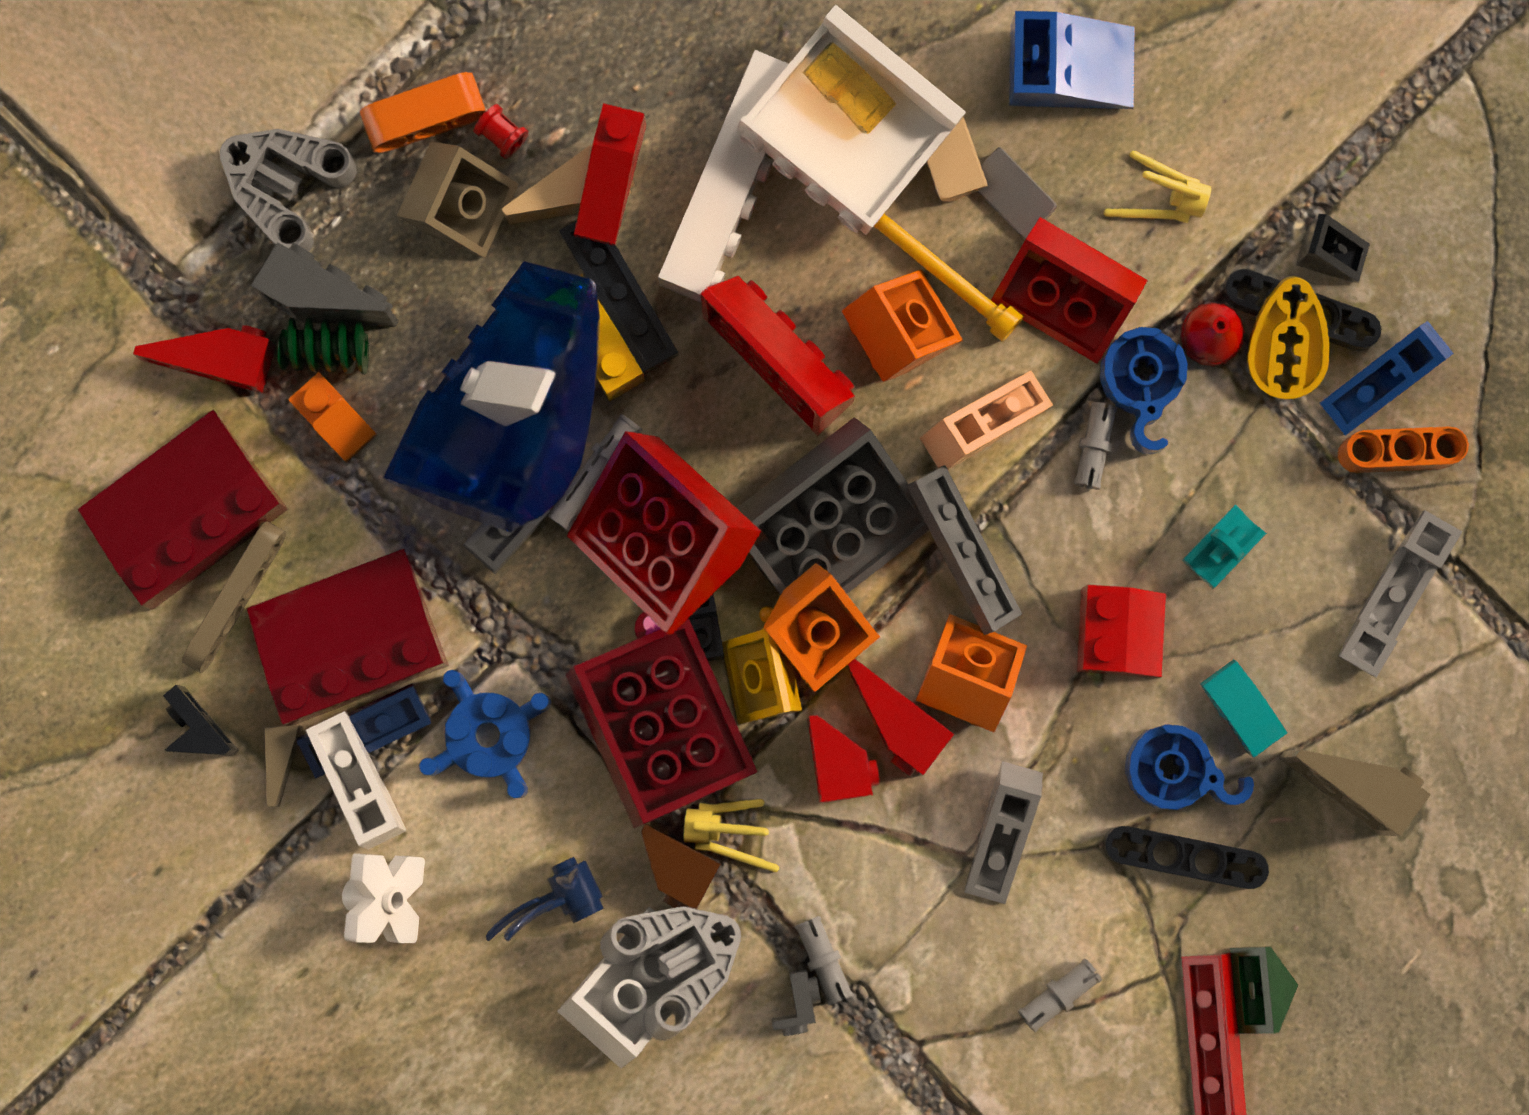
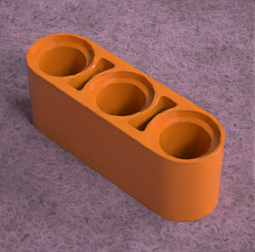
(422, 112)
(1421, 443)

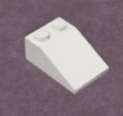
(614, 999)

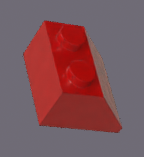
(1121, 631)
(839, 763)

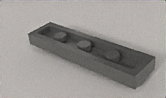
(964, 550)

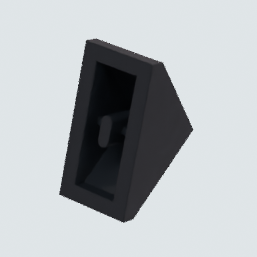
(1332, 249)

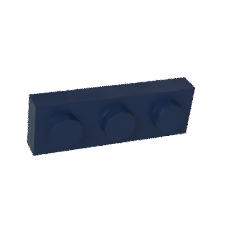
(378, 723)

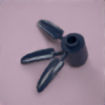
(572, 890)

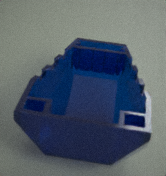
(522, 468)

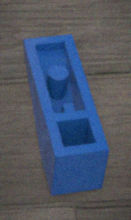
(1386, 378)

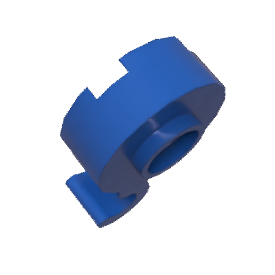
(1142, 397)
(1195, 775)

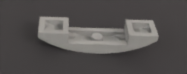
(1398, 592)

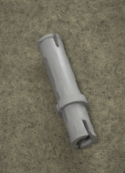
(571, 503)

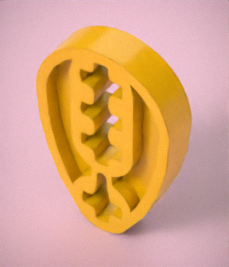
(1312, 348)

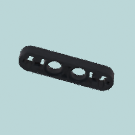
(1354, 315)
(1185, 857)

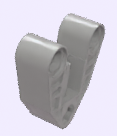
(298, 150)
(657, 929)

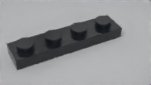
(622, 300)

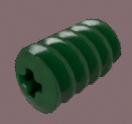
(323, 346)

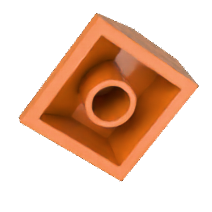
(901, 325)
(818, 626)
(972, 673)

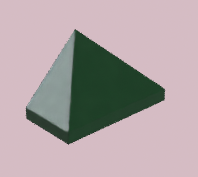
(1261, 989)

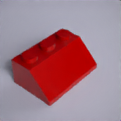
(1069, 290)

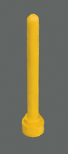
(1000, 319)

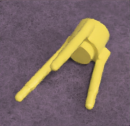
(1187, 194)
(703, 826)

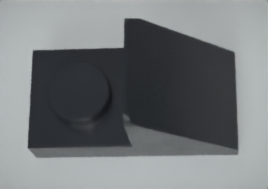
(204, 734)

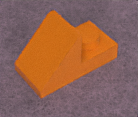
(332, 417)

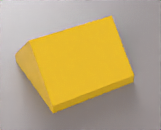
(760, 678)

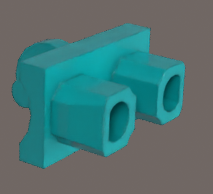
(1223, 547)

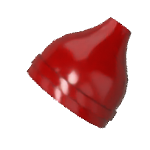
(1212, 334)

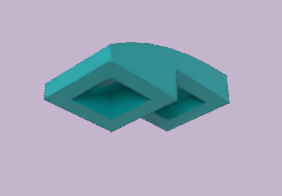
(1244, 708)

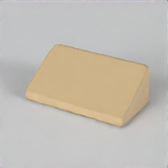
(956, 166)

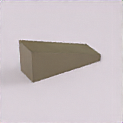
(279, 756)

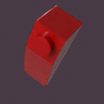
(610, 173)
(217, 355)
(903, 726)

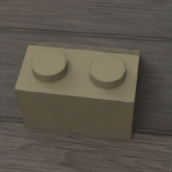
(457, 198)

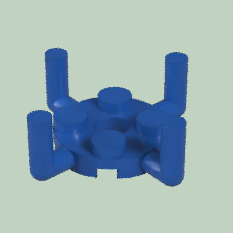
(462, 729)

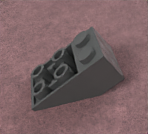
(306, 290)

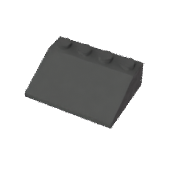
(834, 509)

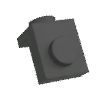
(805, 995)

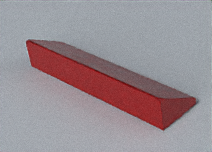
(1213, 1035)

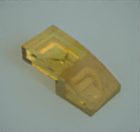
(849, 87)

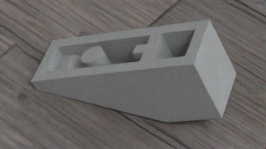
(1004, 832)

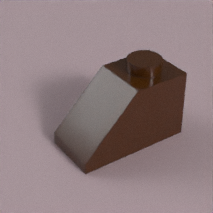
(678, 868)

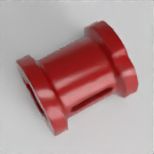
(500, 131)

